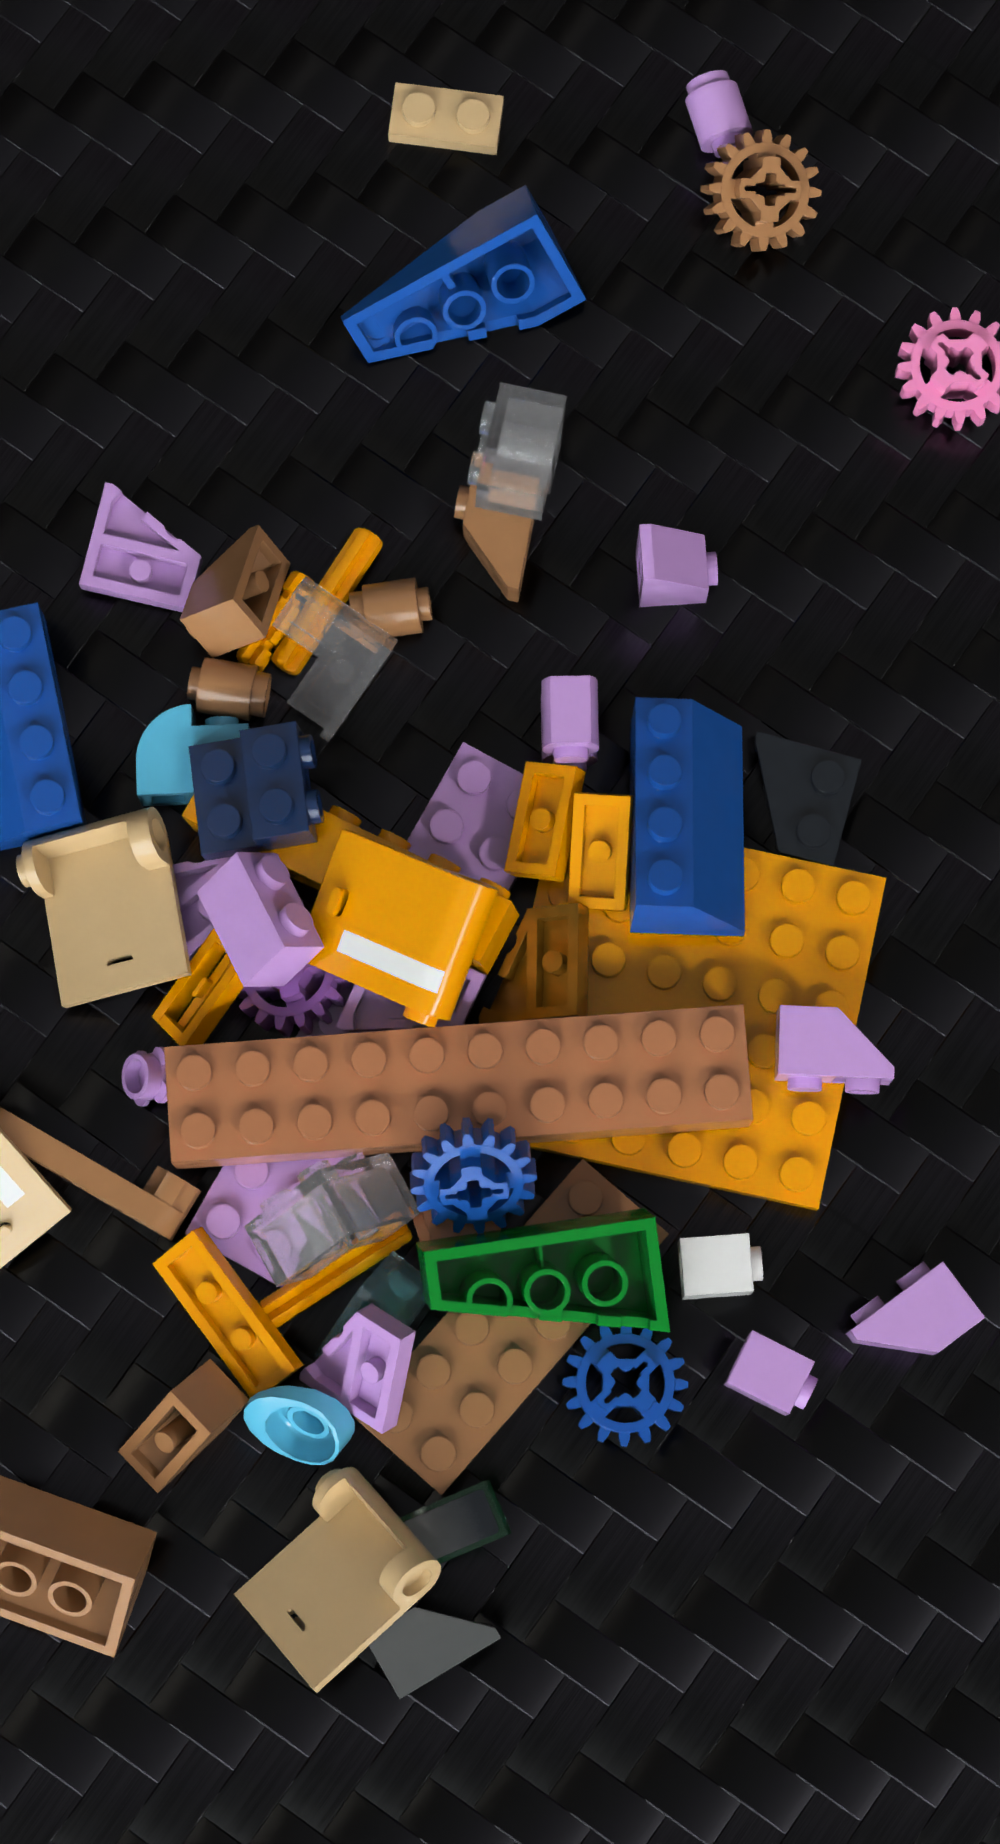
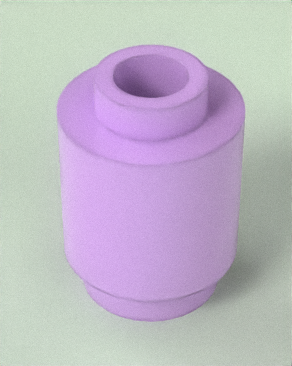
(716, 110)

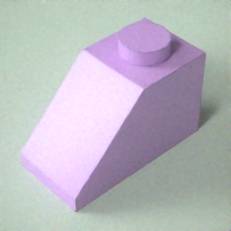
(673, 566)

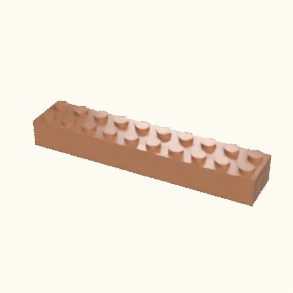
(398, 1085)

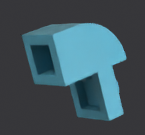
(164, 756)

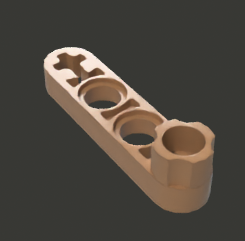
(158, 1206)

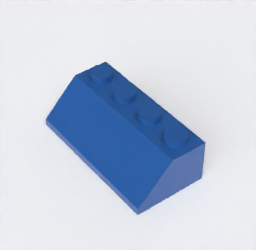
(36, 754)
(686, 820)

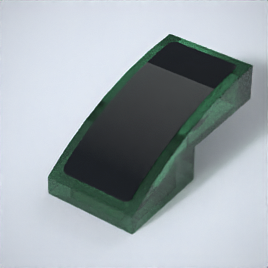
(459, 1522)

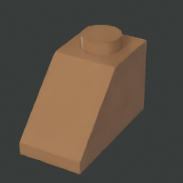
(497, 540)
(236, 594)
(183, 1425)

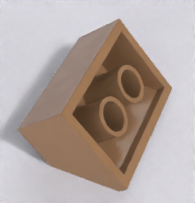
(69, 1567)

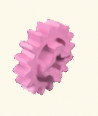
(944, 352)

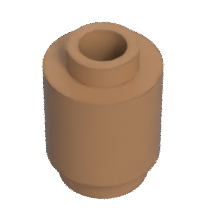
(394, 605)
(229, 689)

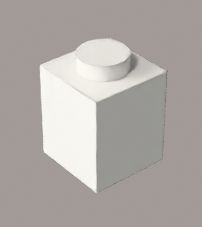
(718, 1266)

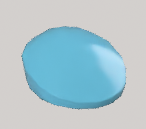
(300, 1423)

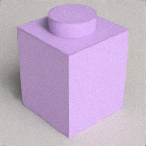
(772, 1374)

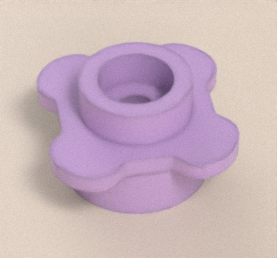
(145, 1077)

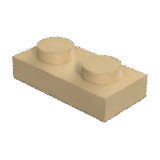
(446, 118)

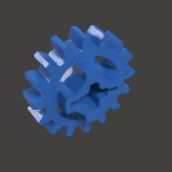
(473, 1175)
(643, 1403)

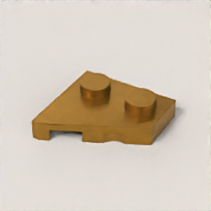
(545, 968)

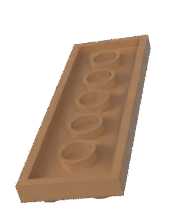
(483, 1367)

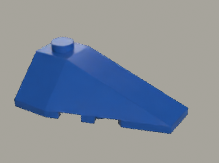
(477, 279)

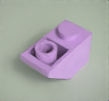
(826, 1047)
(922, 1317)

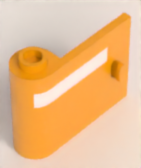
(399, 925)

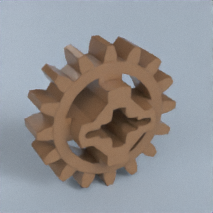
(765, 170)

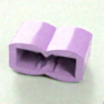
(570, 720)

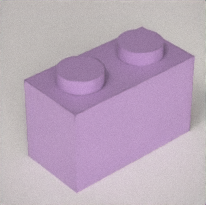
(260, 919)

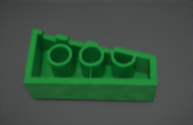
(557, 1271)

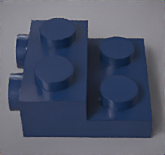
(255, 791)

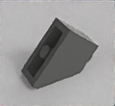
(427, 1645)

